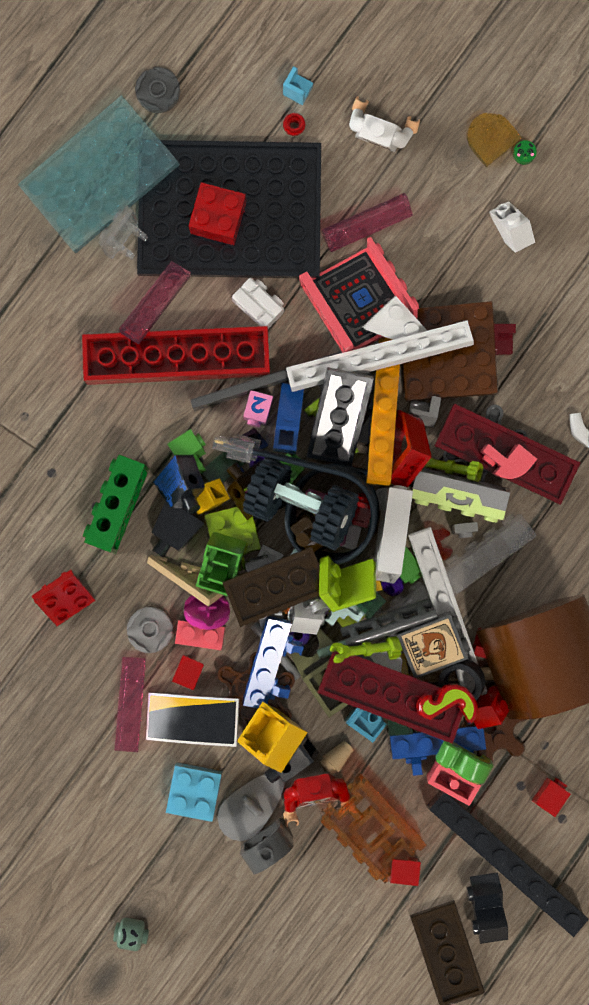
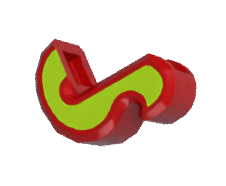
(446, 698)

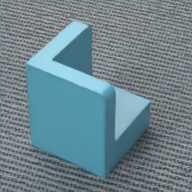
(297, 87)

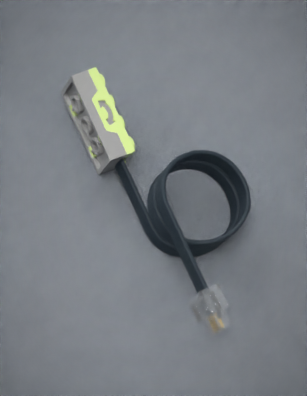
(429, 487)

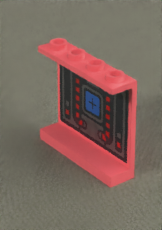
(353, 293)

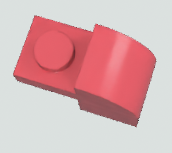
(512, 466)

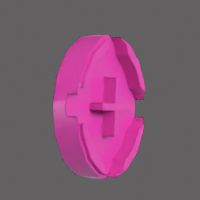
(206, 617)

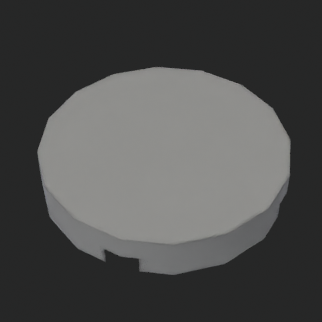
(149, 630)

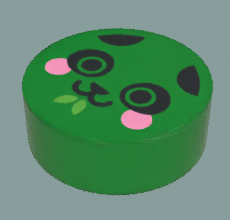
(524, 152)

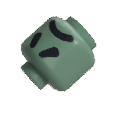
(130, 934)

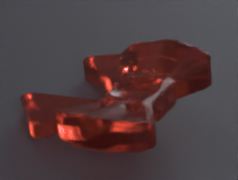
(440, 535)

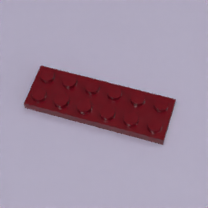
(468, 433)
(386, 695)

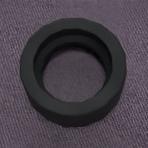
(470, 667)

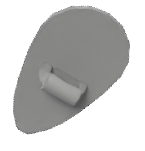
(249, 808)

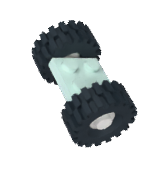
(272, 485)

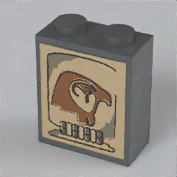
(434, 644)

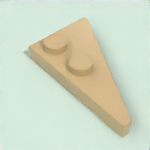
(185, 577)

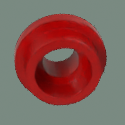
(294, 117)

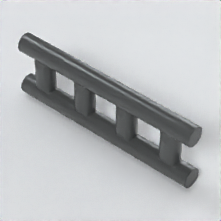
(397, 615)

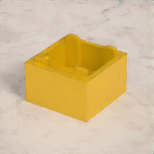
(272, 737)

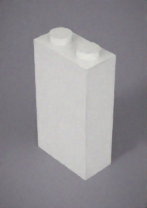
(392, 533)

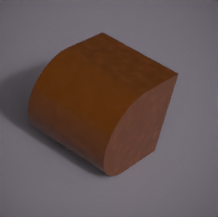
(541, 658)

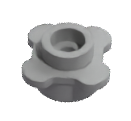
(317, 606)

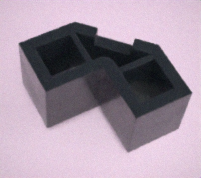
(488, 909)

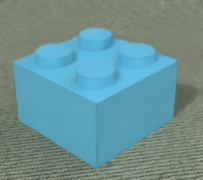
(194, 792)

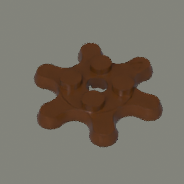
(237, 685)
(501, 737)

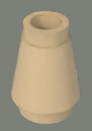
(336, 758)

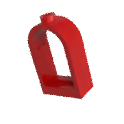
(416, 455)

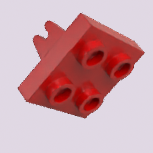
(63, 597)

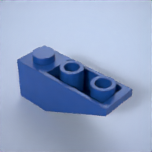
(288, 420)

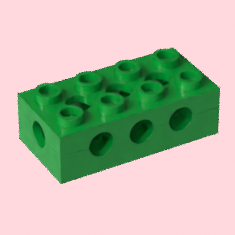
(119, 517)

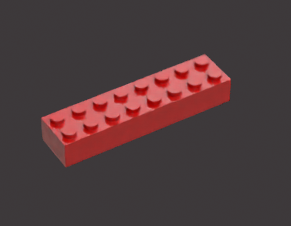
(176, 355)

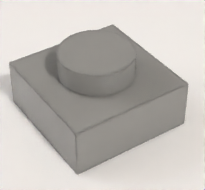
(465, 529)

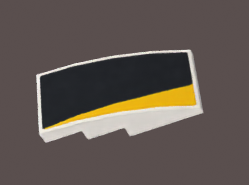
(192, 719)

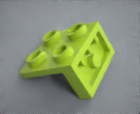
(348, 585)

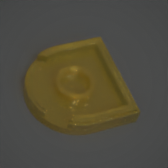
(491, 137)

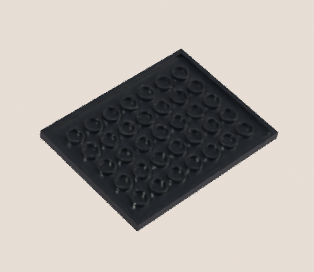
(278, 223)

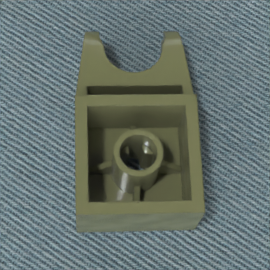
(312, 672)

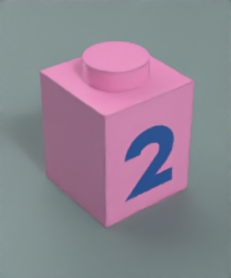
(257, 409)

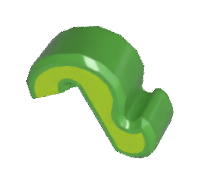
(464, 762)

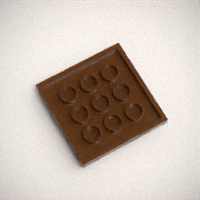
(459, 371)

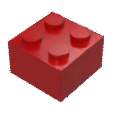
(217, 213)

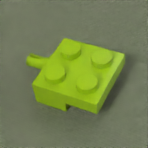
(234, 524)

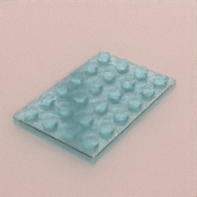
(98, 174)

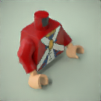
(311, 792)

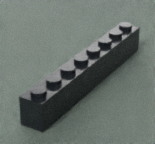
(507, 863)

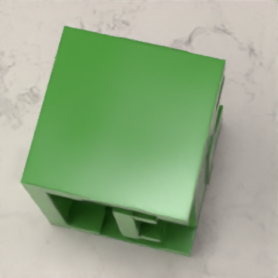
(220, 562)

